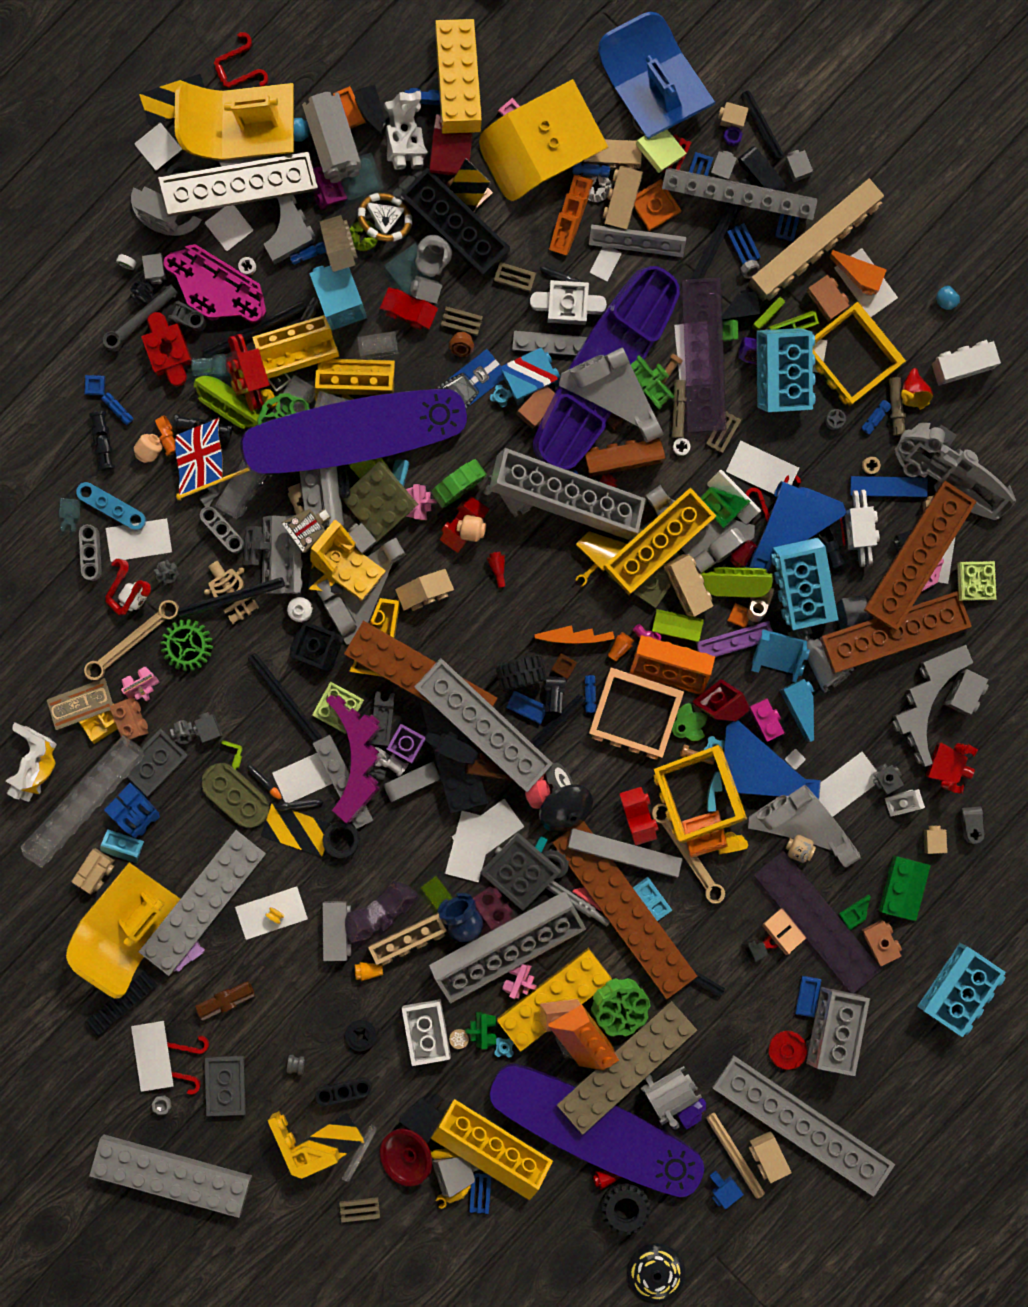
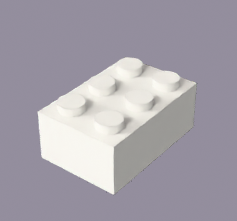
(965, 362)
(426, 1032)

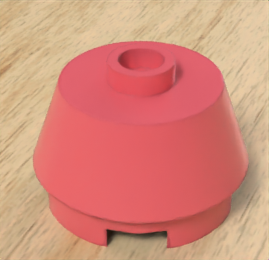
(539, 792)

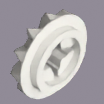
(601, 193)

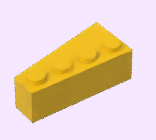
(384, 619)

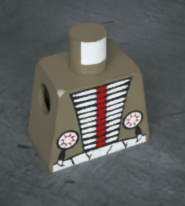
(306, 528)

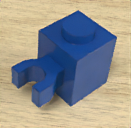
(726, 1190)

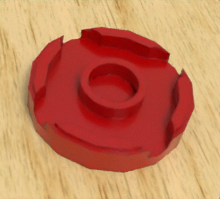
(787, 1050)

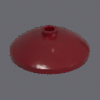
(400, 1162)

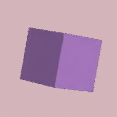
(406, 743)

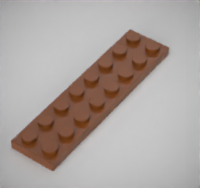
(920, 555)
(876, 640)
(395, 660)

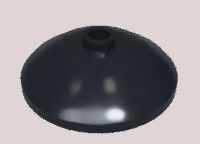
(566, 808)

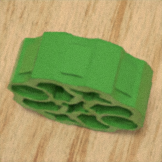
(287, 405)
(458, 483)
(620, 1007)

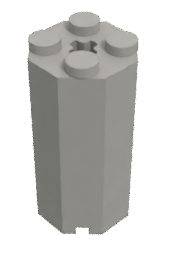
(332, 136)

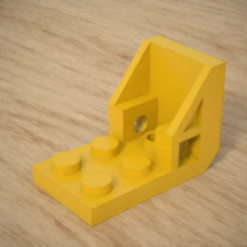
(343, 563)
(315, 1155)

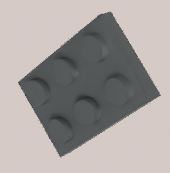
(160, 760)
(225, 1085)

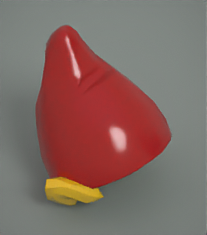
(916, 391)

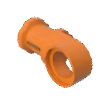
(167, 435)

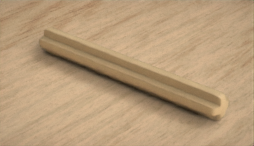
(735, 1155)

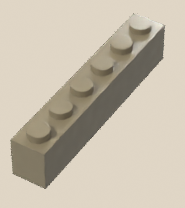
(338, 243)

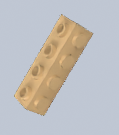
(412, 936)

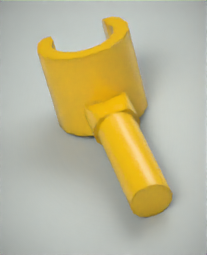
(587, 574)

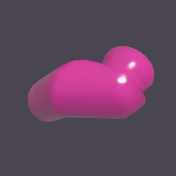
(639, 630)

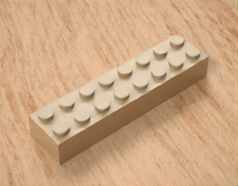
(815, 240)

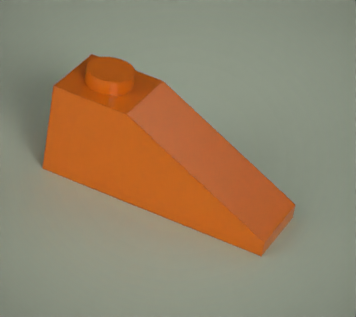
(862, 274)

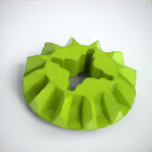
(366, 243)

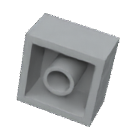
(966, 692)

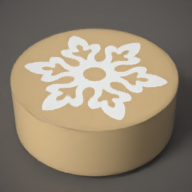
(459, 1038)

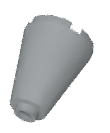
(821, 667)

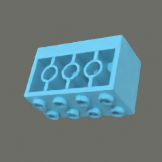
(338, 296)
(785, 370)
(804, 584)
(949, 986)

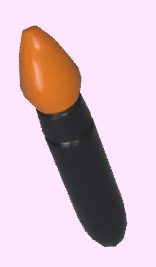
(264, 782)

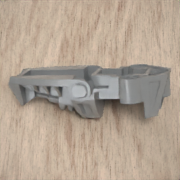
(955, 467)

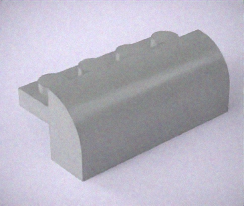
(321, 492)
(282, 558)

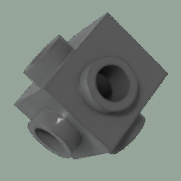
(894, 778)

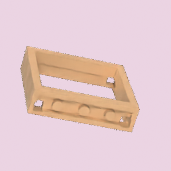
(617, 741)

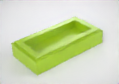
(768, 314)

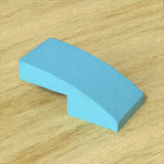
(715, 786)
(652, 898)

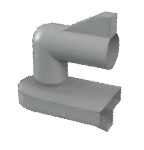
(209, 496)

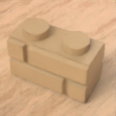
(93, 871)

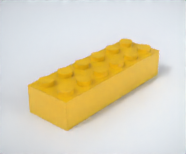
(458, 76)
(659, 541)
(575, 980)
(492, 1149)

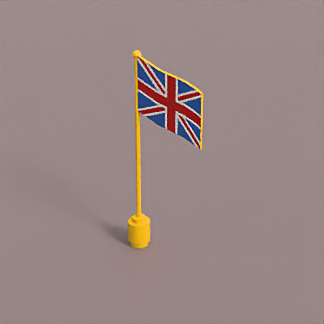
(200, 459)

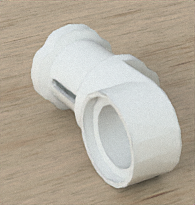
(391, 762)

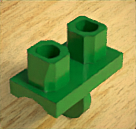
(478, 1030)

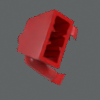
(950, 765)

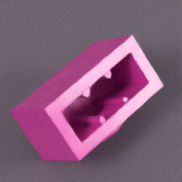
(766, 720)

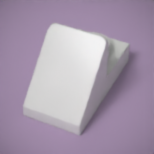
(904, 802)

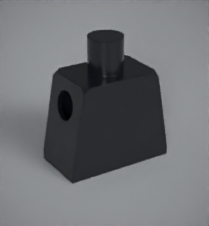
(423, 1116)

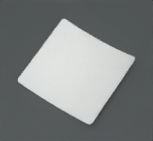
(158, 146)
(228, 226)

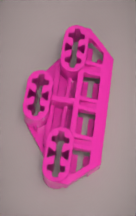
(216, 291)

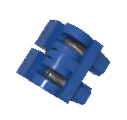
(134, 811)

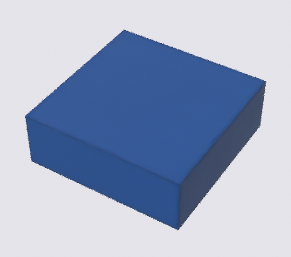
(95, 385)

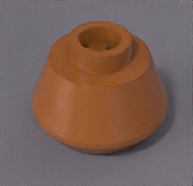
(461, 344)

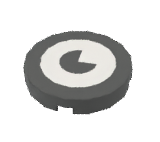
(558, 776)

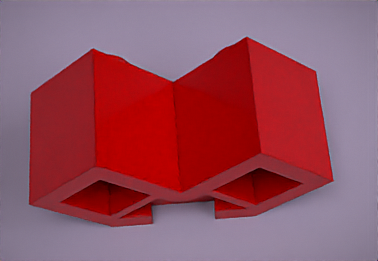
(412, 310)
(451, 536)
(638, 815)

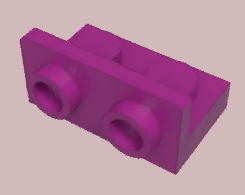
(327, 192)

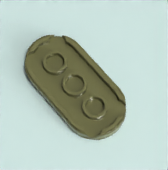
(235, 795)

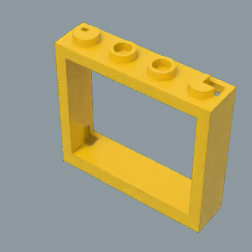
(880, 339)
(666, 796)

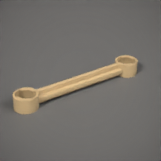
(131, 640)
(693, 862)

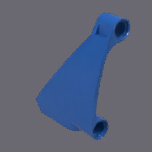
(794, 518)
(758, 768)

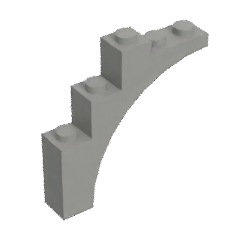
(915, 720)

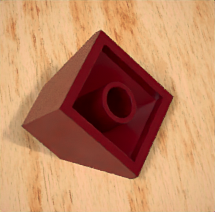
(723, 702)

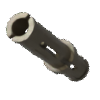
(897, 406)
(679, 408)

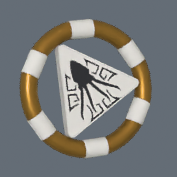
(384, 217)

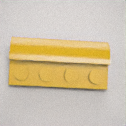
(296, 346)
(355, 377)

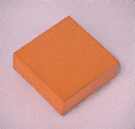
(739, 615)

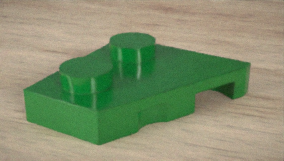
(724, 505)

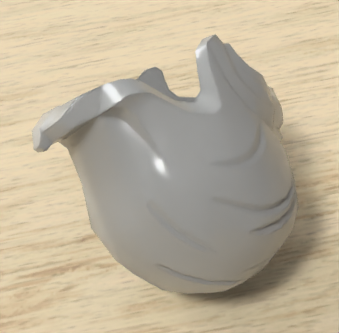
(433, 255)

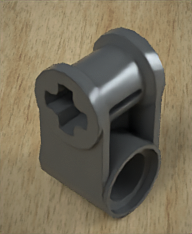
(185, 315)
(972, 821)

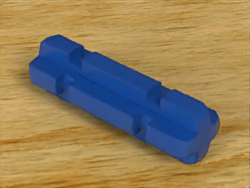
(591, 170)
(308, 253)
(116, 407)
(876, 416)
(590, 693)

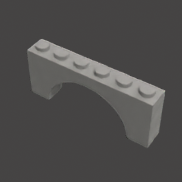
(292, 232)

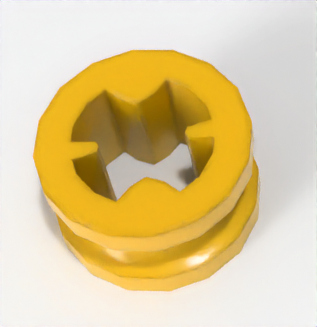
(274, 915)

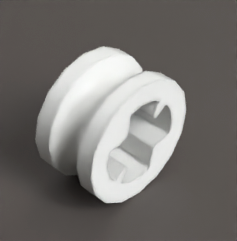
(242, 269)
(685, 451)

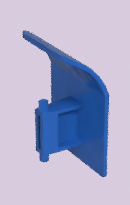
(652, 74)

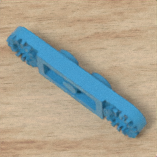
(111, 506)

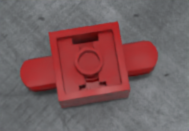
(167, 349)
(246, 372)

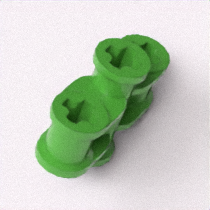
(652, 382)

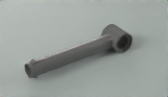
(137, 320)

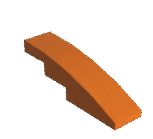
(571, 214)
(566, 636)

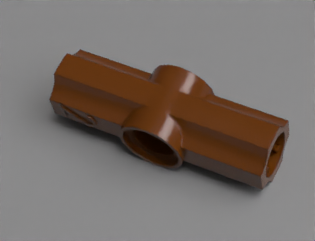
(225, 1000)

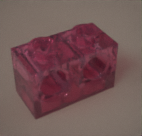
(488, 909)

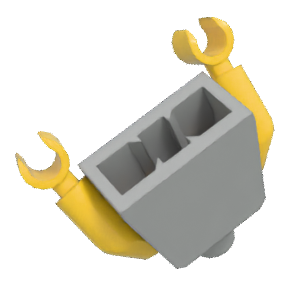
(453, 1175)

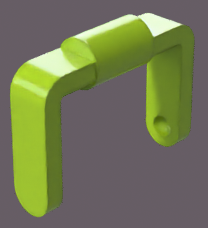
(237, 758)

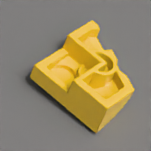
(599, 548)
(99, 726)

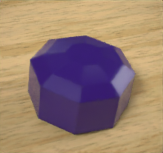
(732, 136)

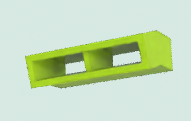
(814, 320)
(677, 625)

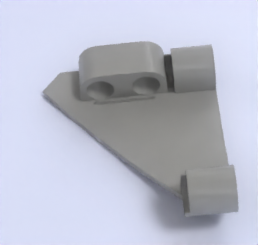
(614, 386)
(713, 541)
(347, 610)
(806, 816)

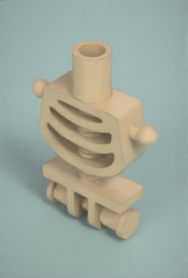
(221, 575)

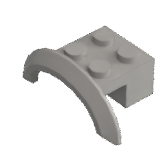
(151, 212)

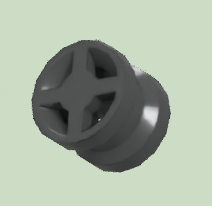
(835, 415)
(295, 1065)

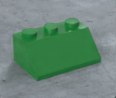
(904, 888)

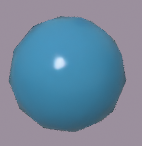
(301, 129)
(947, 298)

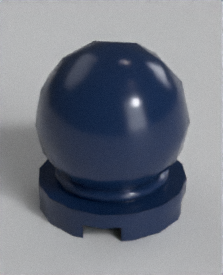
(461, 918)

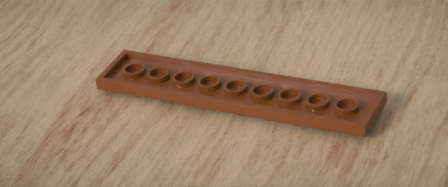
(629, 917)

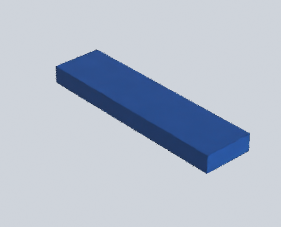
(889, 486)

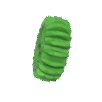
(183, 653)

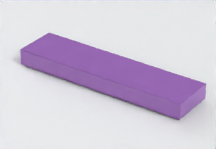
(733, 641)

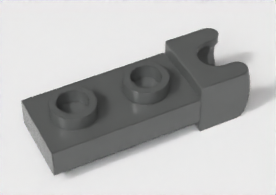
(384, 713)

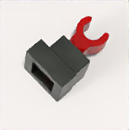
(758, 950)

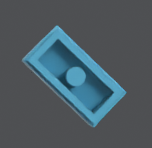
(400, 470)
(121, 846)

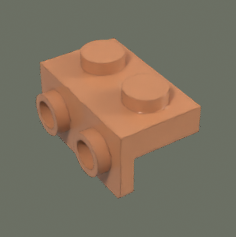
(129, 718)

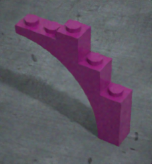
(363, 758)

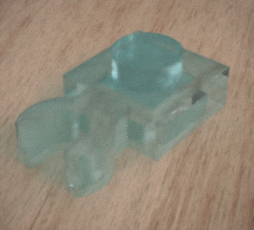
(69, 511)

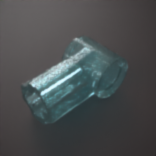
(210, 366)

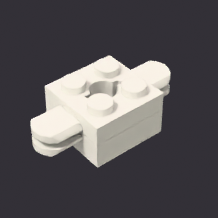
(568, 302)
(861, 528)

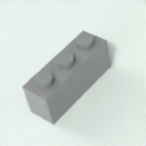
(334, 933)

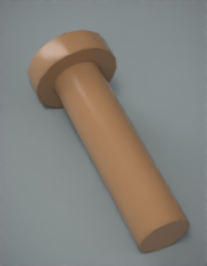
(671, 366)
(685, 751)

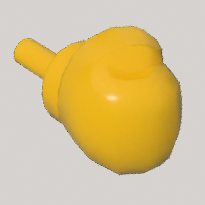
(267, 394)

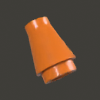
(620, 646)

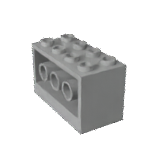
(838, 1031)

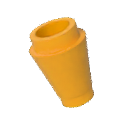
(366, 971)

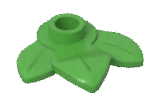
(692, 721)

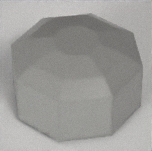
(750, 268)
(161, 1105)

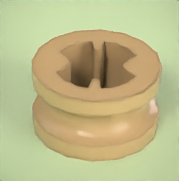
(875, 469)

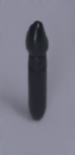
(558, 275)
(299, 804)

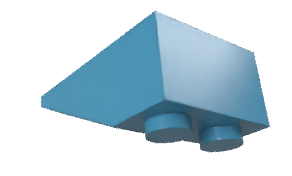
(800, 703)

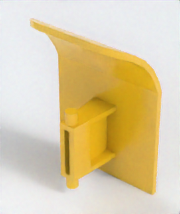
(235, 121)
(540, 140)
(116, 928)

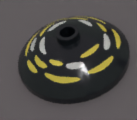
(651, 1260)

